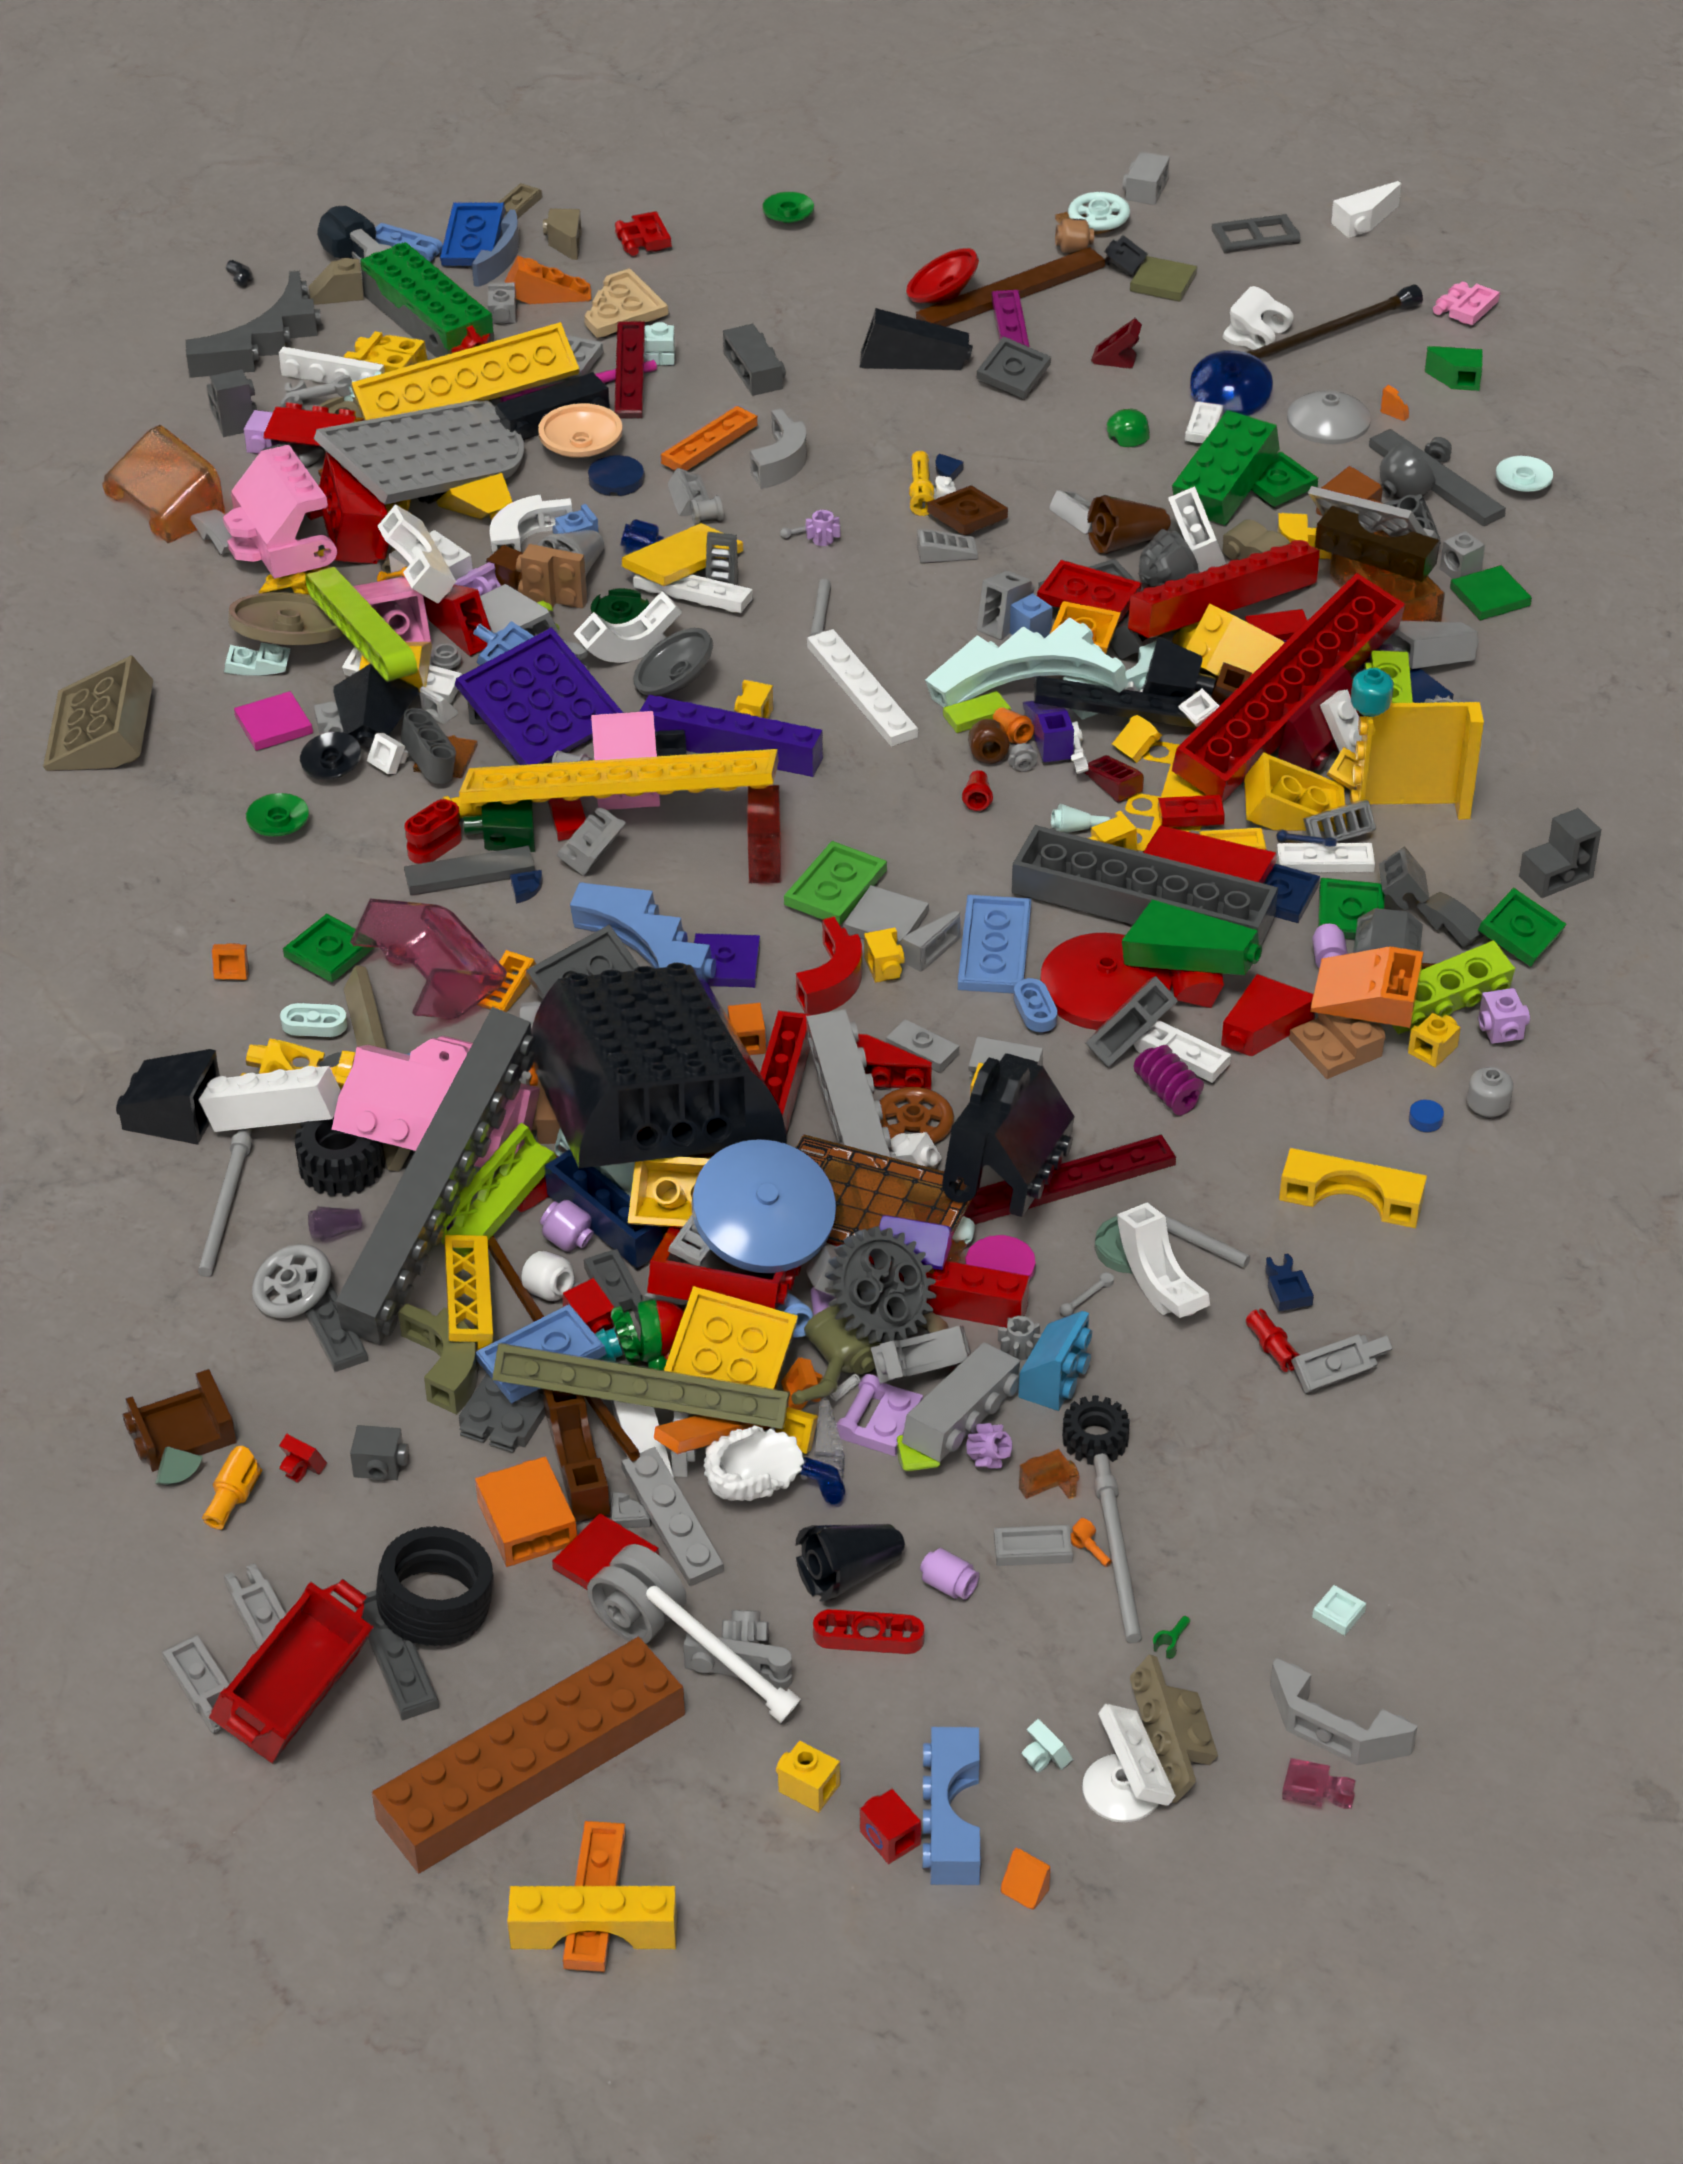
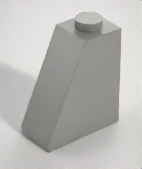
(509, 605)
(1435, 642)

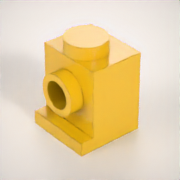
(755, 699)
(1116, 832)
(883, 954)
(1437, 1031)

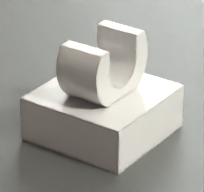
(387, 753)

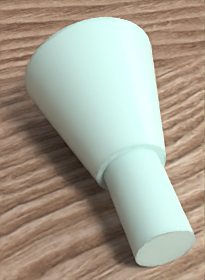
(1070, 819)

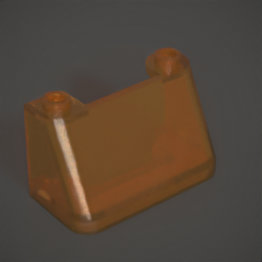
(167, 482)

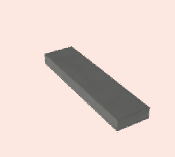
(468, 870)
(340, 1347)
(399, 1665)

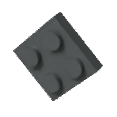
(1013, 367)

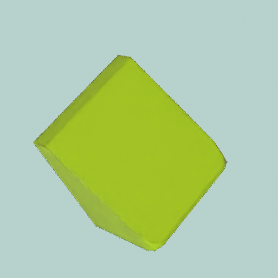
(912, 1459)

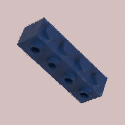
(606, 1206)

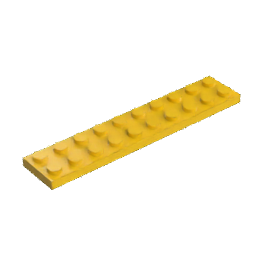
(619, 776)

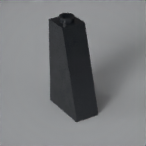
(911, 343)

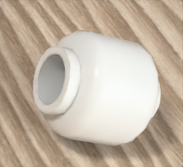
(547, 1275)

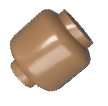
(1073, 235)

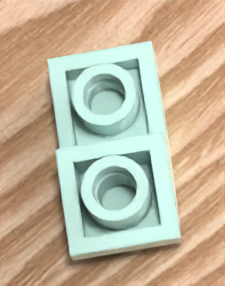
(266, 661)

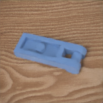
(392, 235)

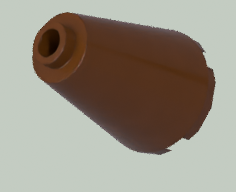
(1123, 523)

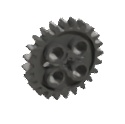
(880, 1285)

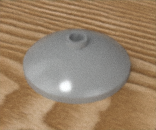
(1328, 417)

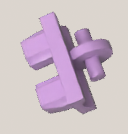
(481, 579)

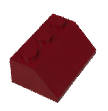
(1307, 735)

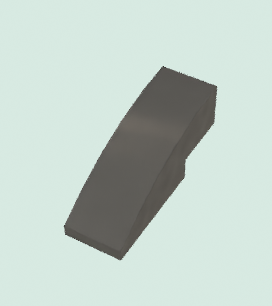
(1131, 1021)

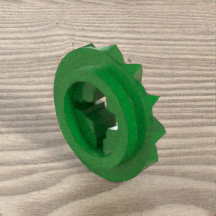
(627, 1334)

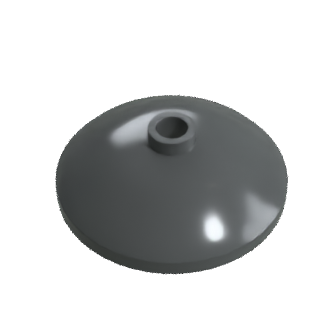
(674, 662)

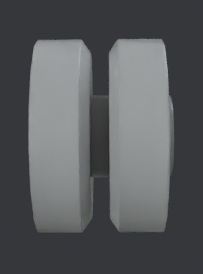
(621, 1590)

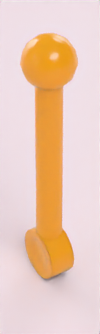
(384, 576)

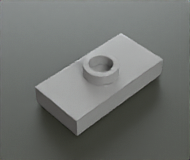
(924, 1044)

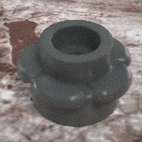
(1439, 449)

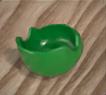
(1128, 427)

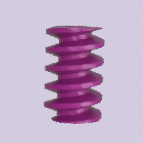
(1169, 1078)

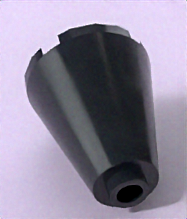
(845, 1555)

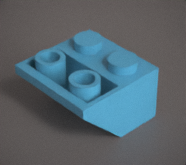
(1056, 1362)

